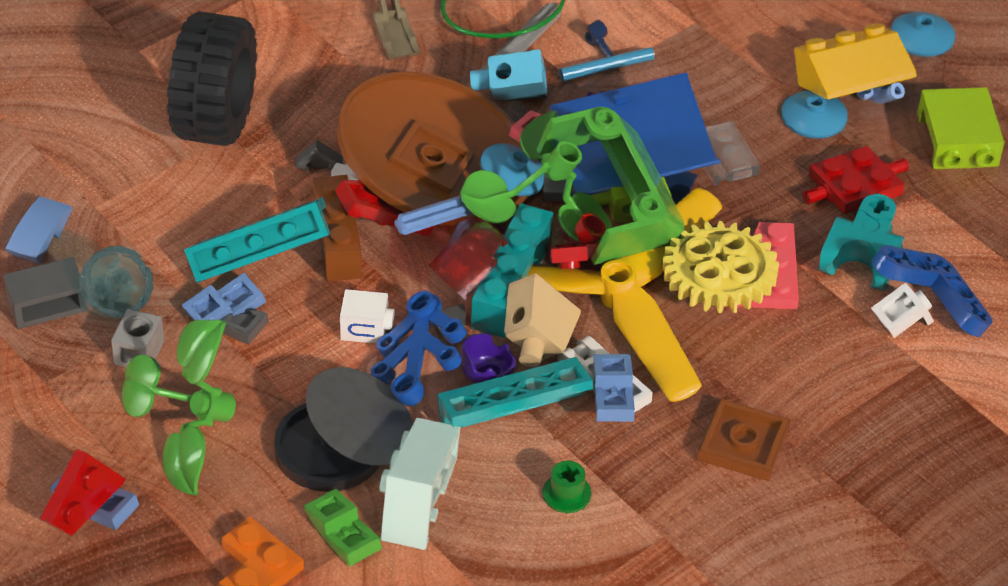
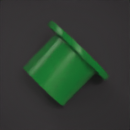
(567, 488)

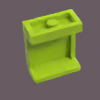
(961, 127)

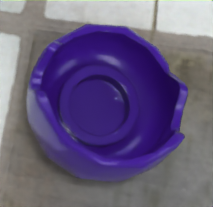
(484, 359)

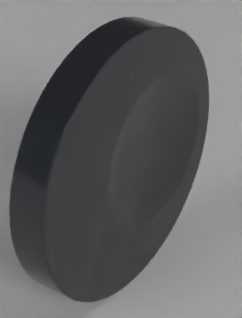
(311, 460)

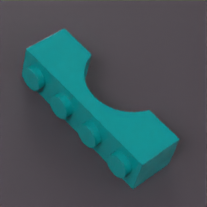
(527, 244)

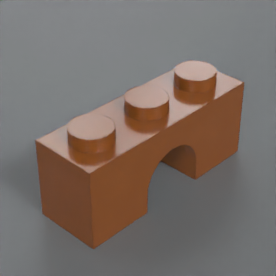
(342, 247)

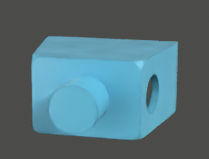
(525, 78)

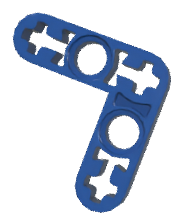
(942, 277)

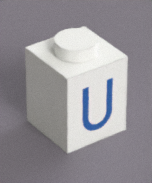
(365, 316)

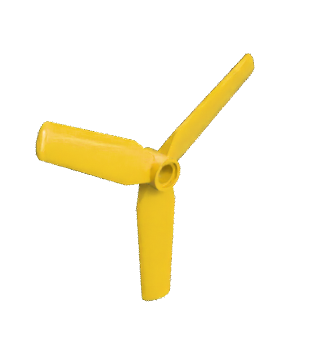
(634, 309)

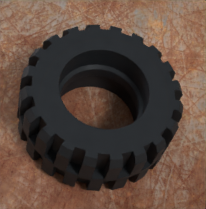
(212, 78)

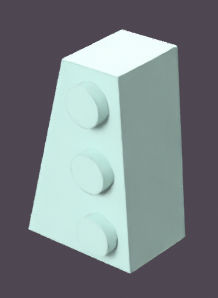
(415, 481)

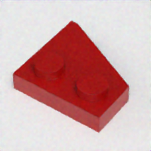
(80, 492)

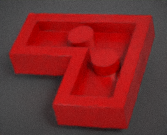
(569, 255)

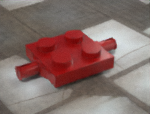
(852, 177)

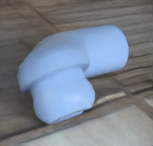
(883, 93)

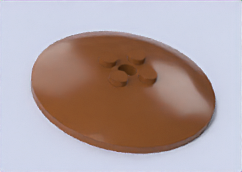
(404, 117)

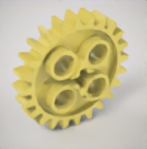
(720, 267)

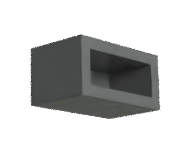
(44, 292)

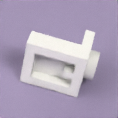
(902, 309)

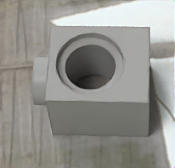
(137, 335)

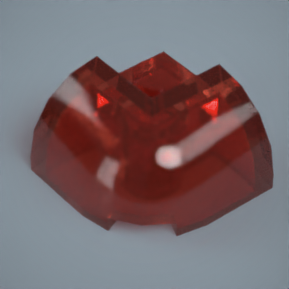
(468, 255)

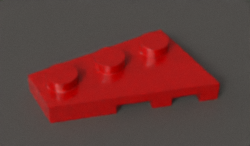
(362, 202)

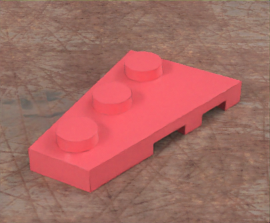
(782, 241)

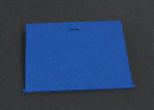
(666, 121)

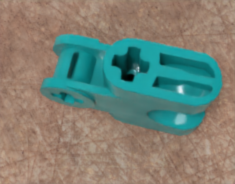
(862, 238)

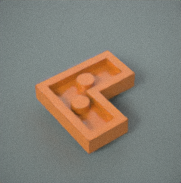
(262, 555)

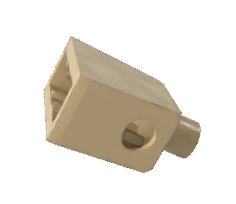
(538, 319)

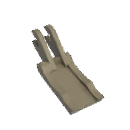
(395, 31)

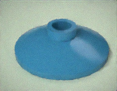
(924, 33)
(814, 115)
(512, 166)

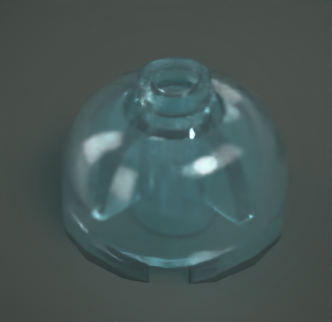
(115, 282)

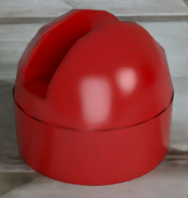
(588, 223)

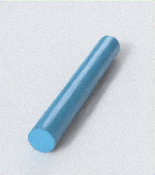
(606, 64)

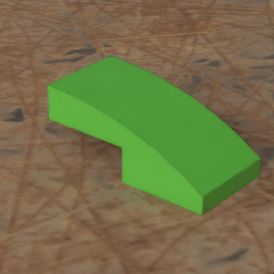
(341, 528)

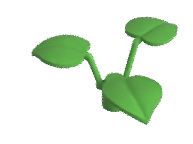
(487, 192)
(195, 352)

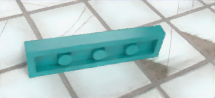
(257, 240)
(513, 393)

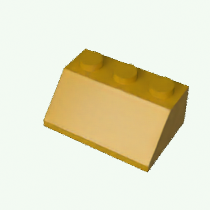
(853, 62)

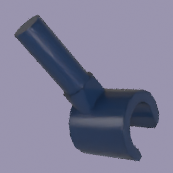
(595, 35)

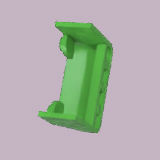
(651, 207)

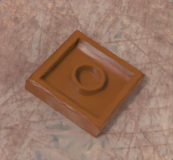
(744, 439)

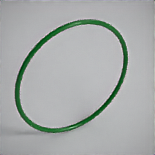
(500, 35)

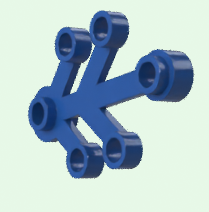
(422, 310)

